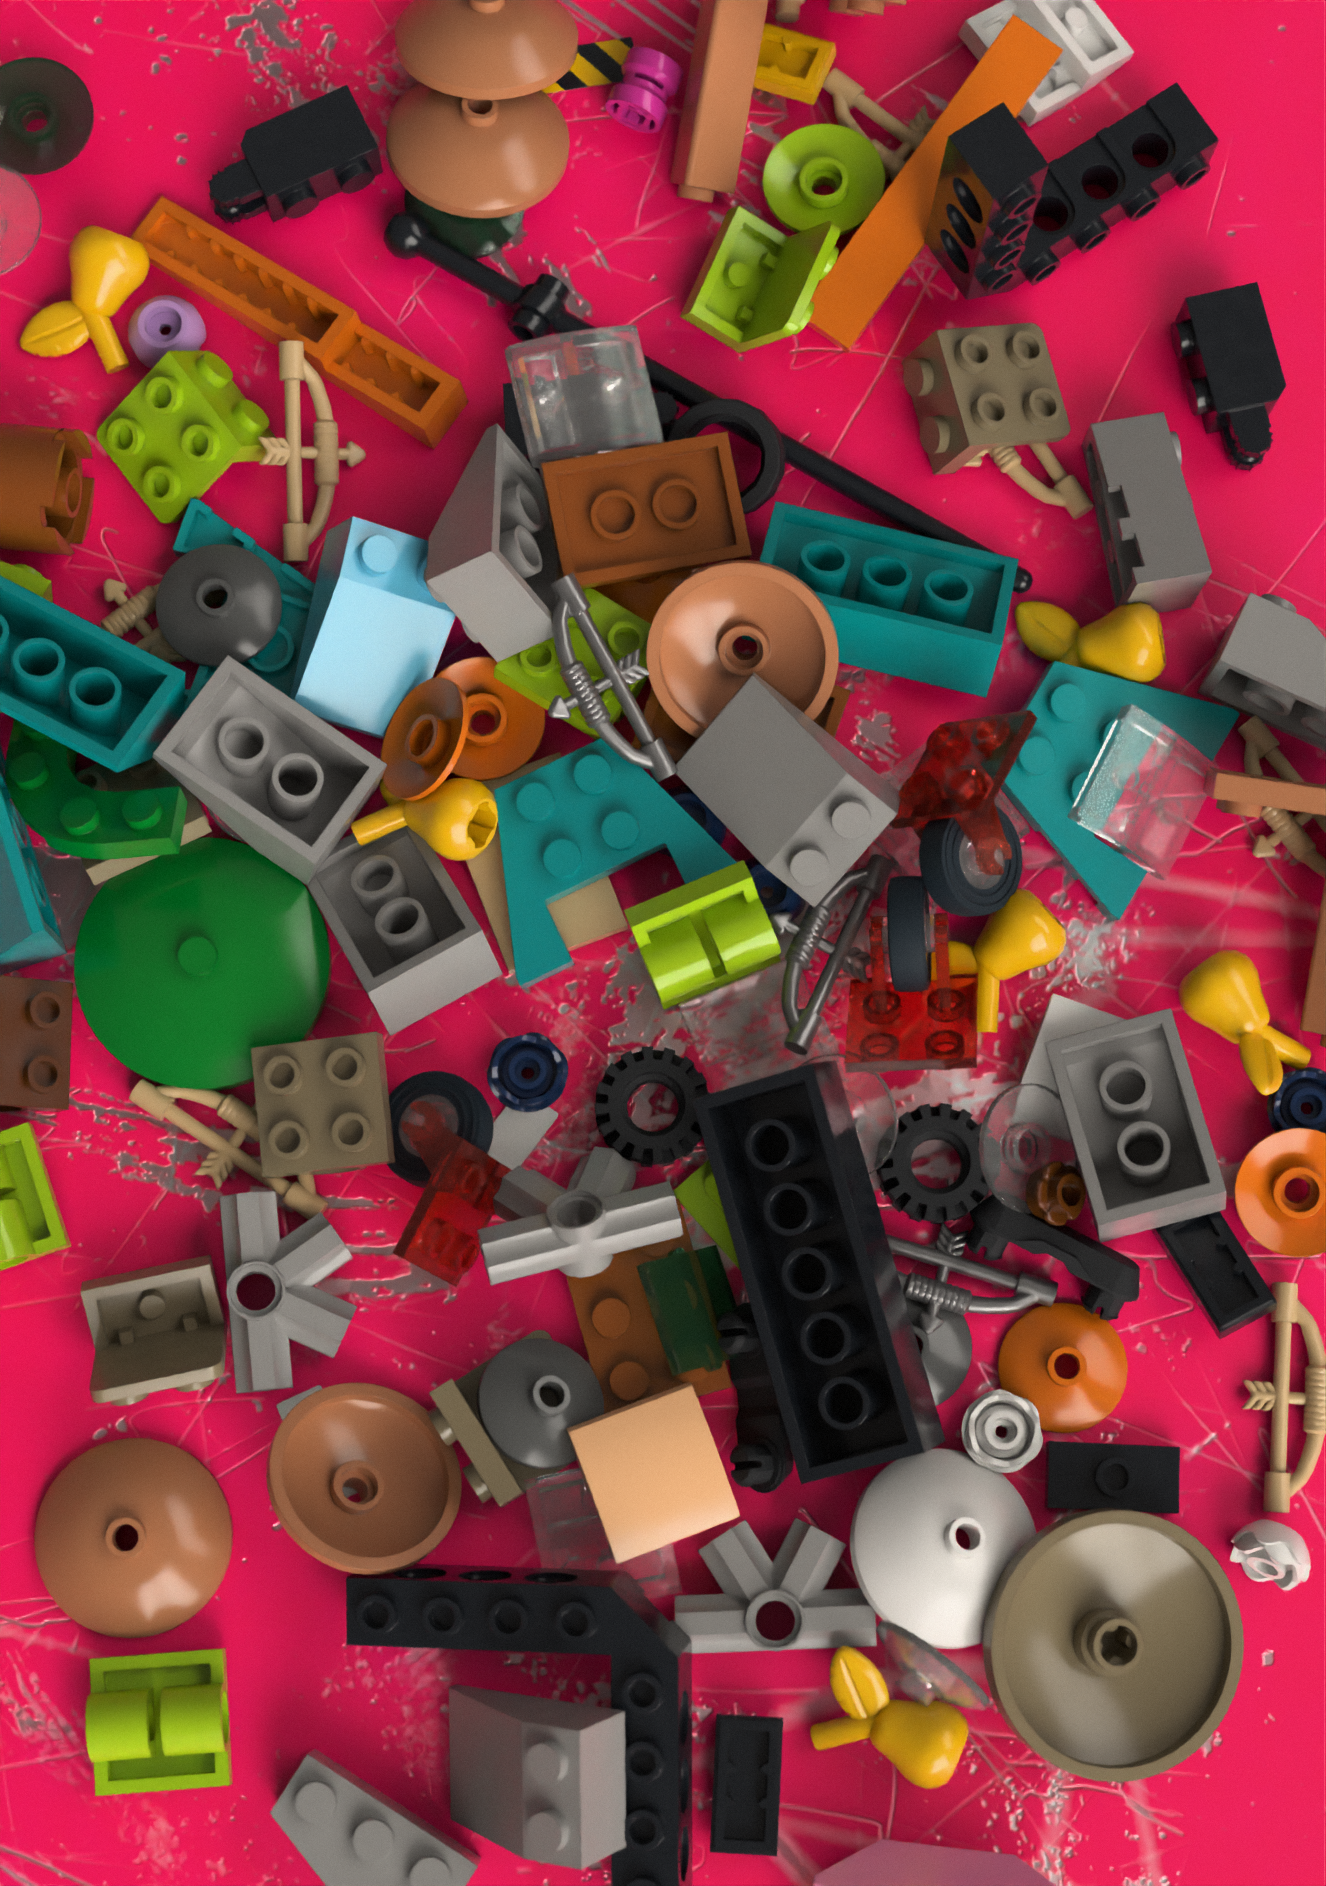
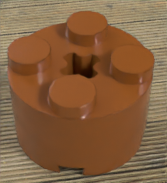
(43, 488)

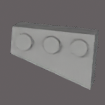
(1145, 513)
(362, 1835)

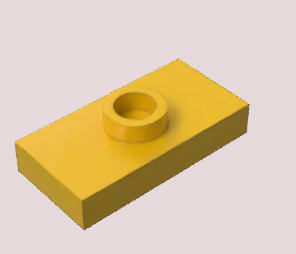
(793, 63)

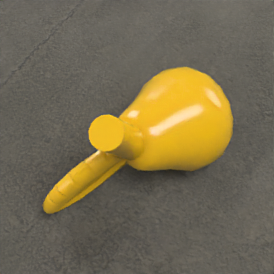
(103, 275)
(1120, 644)
(452, 819)
(1012, 941)
(1229, 1000)
(915, 1738)

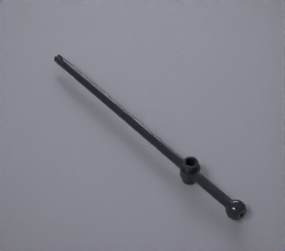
(541, 311)

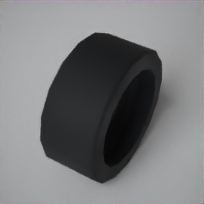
(759, 425)

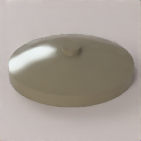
(1113, 1644)

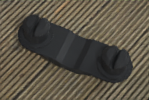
(1110, 1274)
(763, 1448)

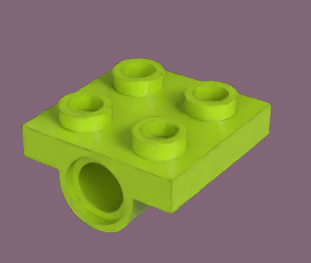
(537, 669)
(703, 934)
(28, 1206)
(159, 1722)

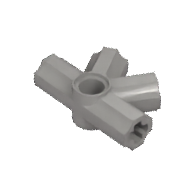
(577, 1225)
(294, 1268)
(794, 1577)

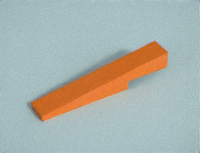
(899, 221)
(288, 308)

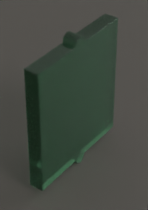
(686, 1301)

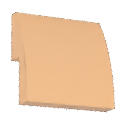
(653, 1472)

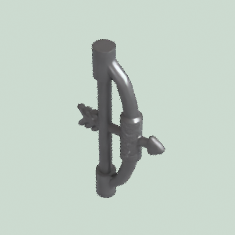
(585, 694)
(808, 936)
(938, 1294)

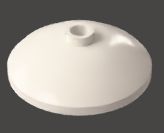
(909, 1550)

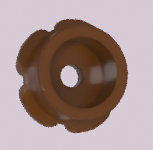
(1055, 1193)

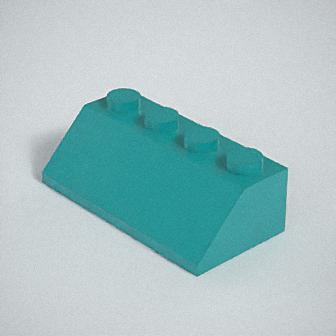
(898, 596)
(83, 682)
(26, 913)

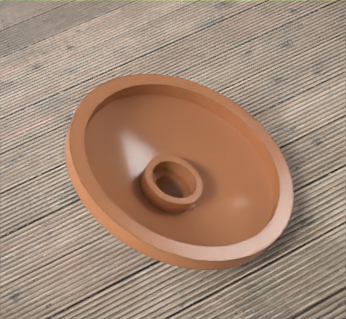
(486, 45)
(477, 153)
(694, 634)
(384, 1451)
(179, 1549)

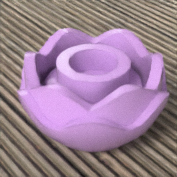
(163, 311)

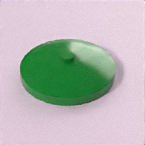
(201, 964)

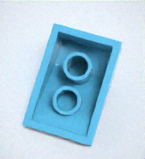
(369, 627)

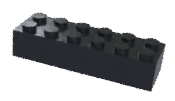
(819, 1271)

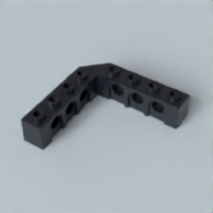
(1000, 182)
(572, 1615)

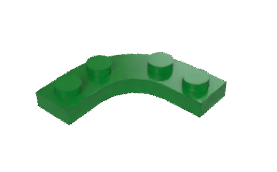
(86, 820)

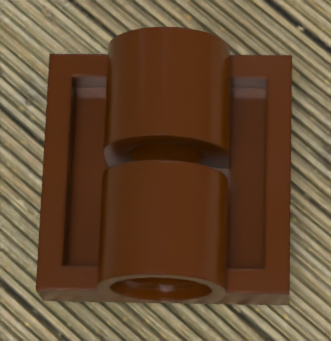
(35, 1044)

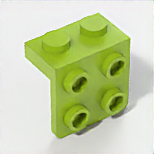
(759, 280)
(182, 431)

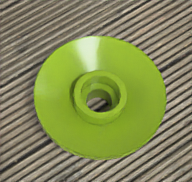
(821, 157)

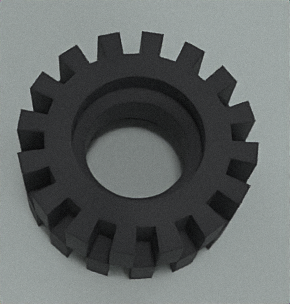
(618, 1085)
(926, 1202)

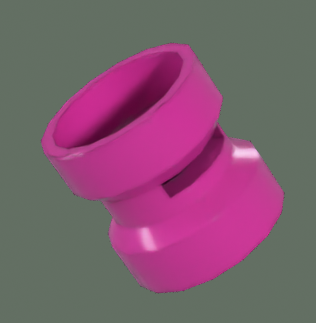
(644, 90)

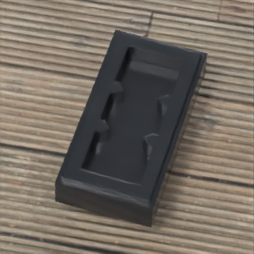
(1216, 1272)
(1112, 1477)
(746, 1784)

